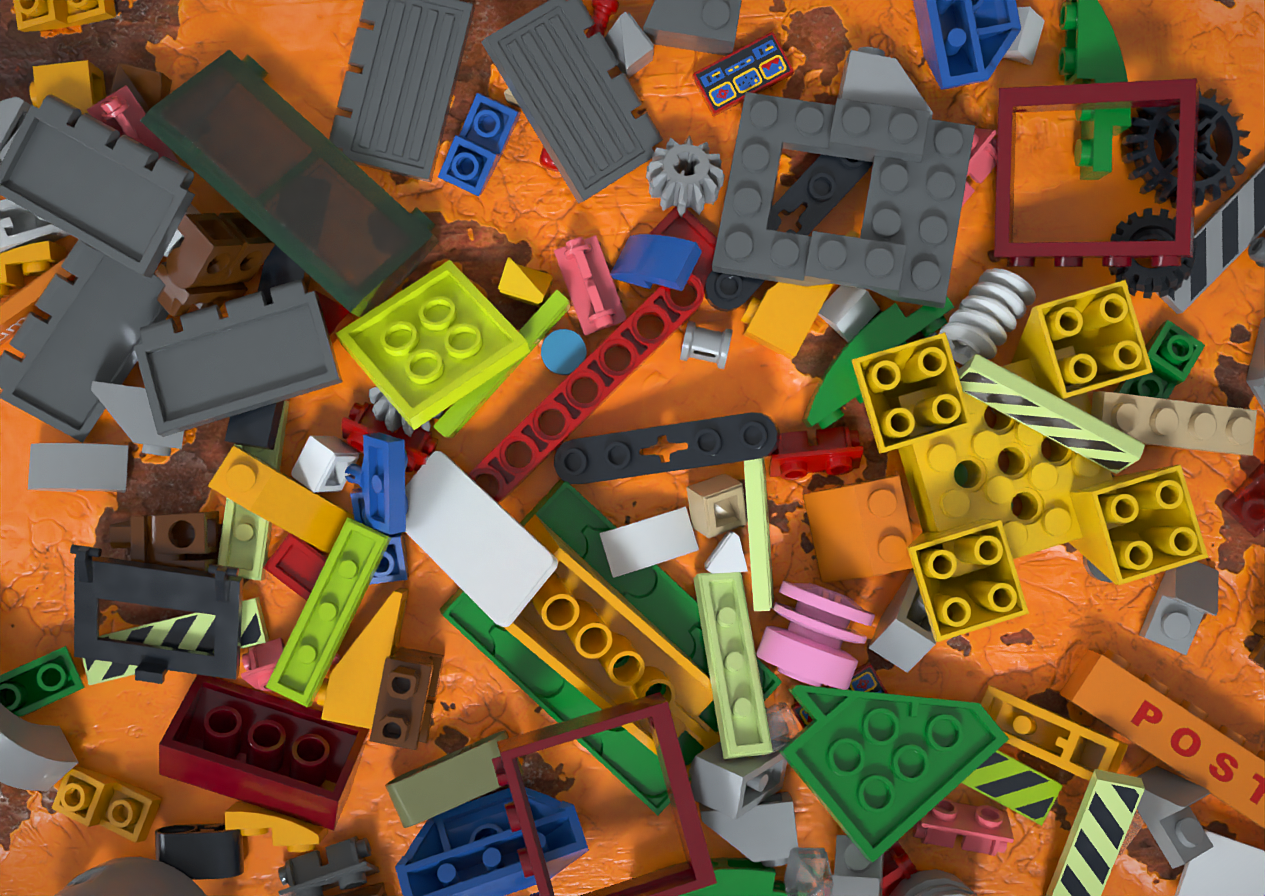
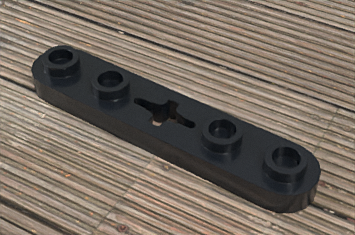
(819, 192)
(708, 440)

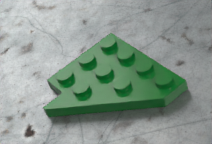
(886, 757)

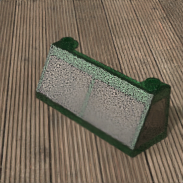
(292, 182)

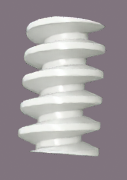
(988, 314)

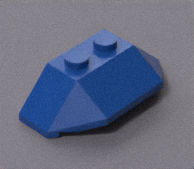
(965, 37)
(476, 853)

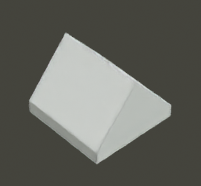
(1026, 43)
(848, 310)
(727, 556)

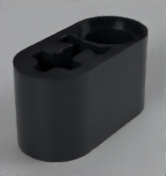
(201, 850)

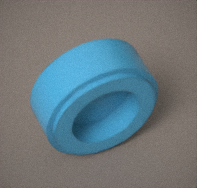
(563, 351)

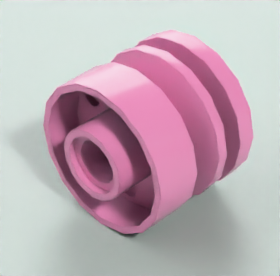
(814, 636)

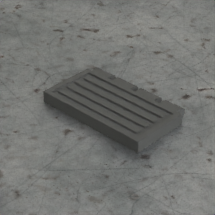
(404, 85)
(571, 97)
(96, 184)
(82, 341)
(236, 361)

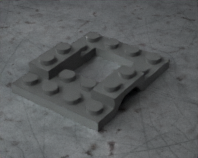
(908, 209)

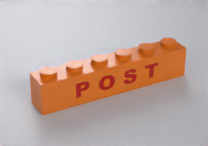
(1170, 731)

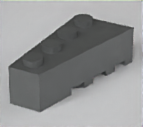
(694, 24)

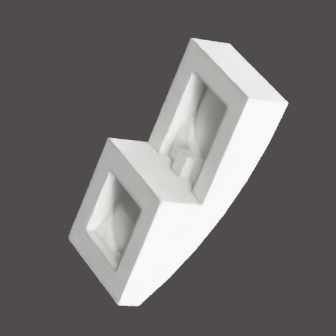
(649, 542)

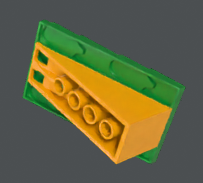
(604, 643)

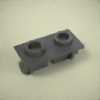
(345, 869)

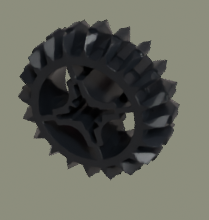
(1213, 167)

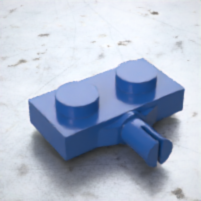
(382, 482)

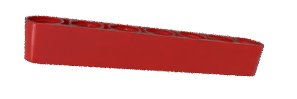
(593, 368)

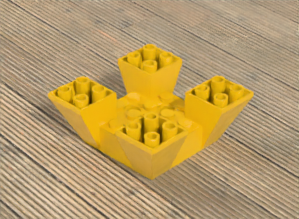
(969, 534)

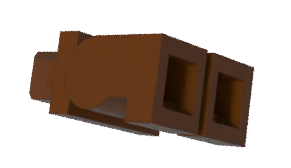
(211, 261)
(169, 538)
(402, 707)

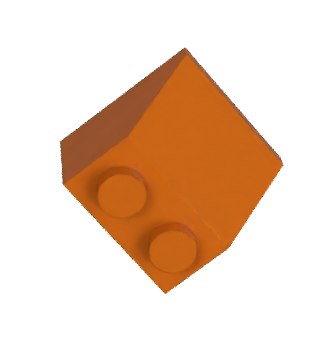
(860, 529)

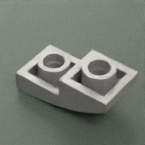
(77, 467)

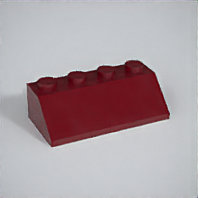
(262, 751)

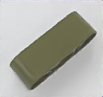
(446, 781)

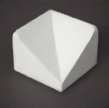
(324, 463)

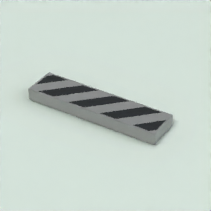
(1223, 239)

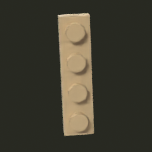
(1178, 422)

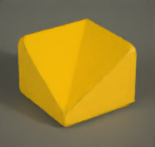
(525, 284)

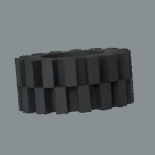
(1151, 279)

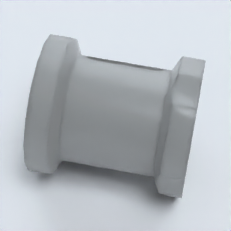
(706, 344)

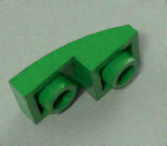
(1171, 356)

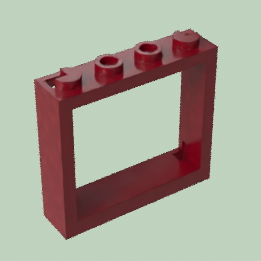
(1089, 97)
(671, 881)

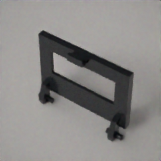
(210, 592)

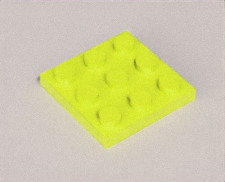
(432, 343)

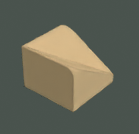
(716, 505)

